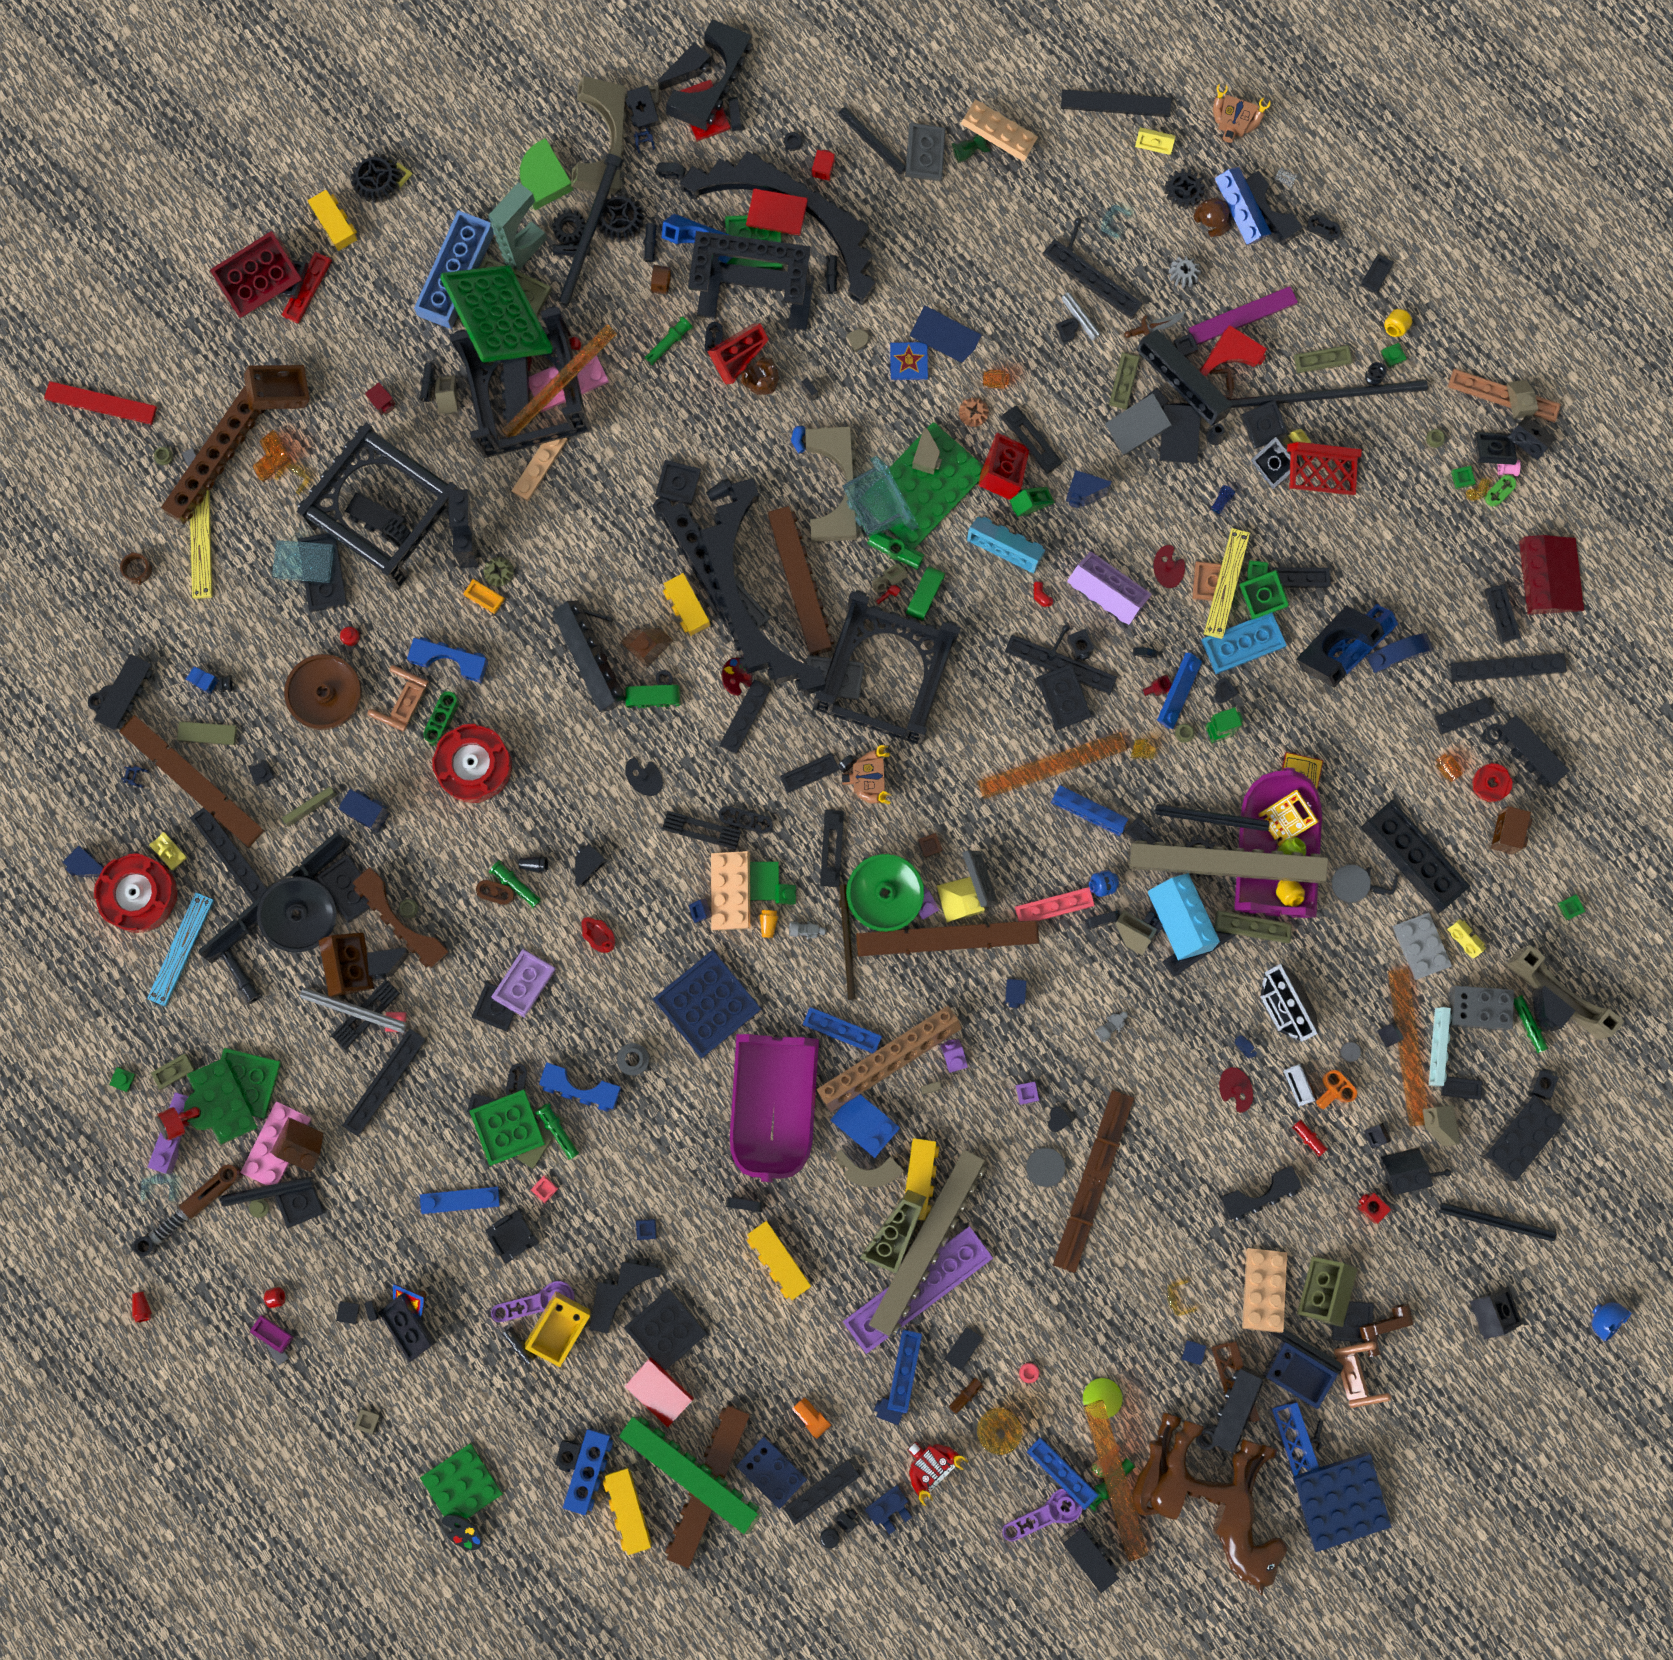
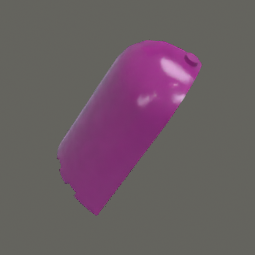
(1260, 895)
(780, 1078)

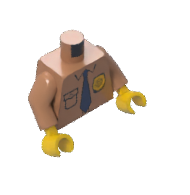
(1236, 115)
(869, 777)

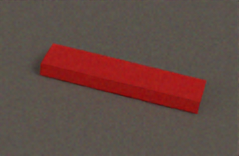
(316, 271)

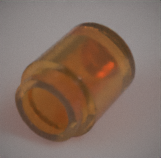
(996, 379)
(1448, 767)

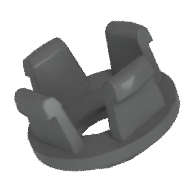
(640, 1067)

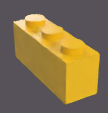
(333, 219)
(685, 605)

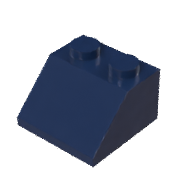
(1086, 489)

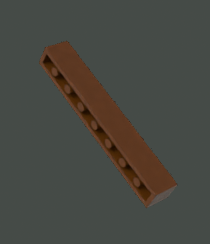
(799, 581)
(696, 1513)

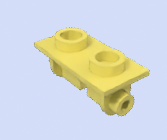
(1472, 945)

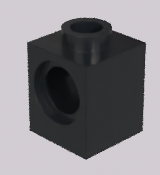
(1080, 637)
(1537, 1090)
(570, 1446)

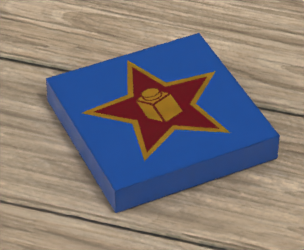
(909, 361)

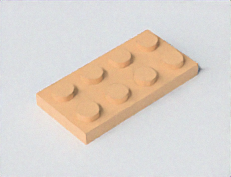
(999, 130)
(730, 890)
(1264, 1290)

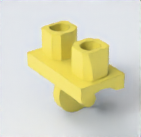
(168, 851)

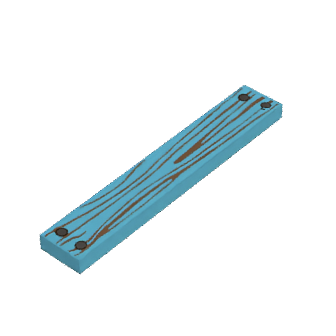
(180, 949)

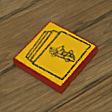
(1306, 765)

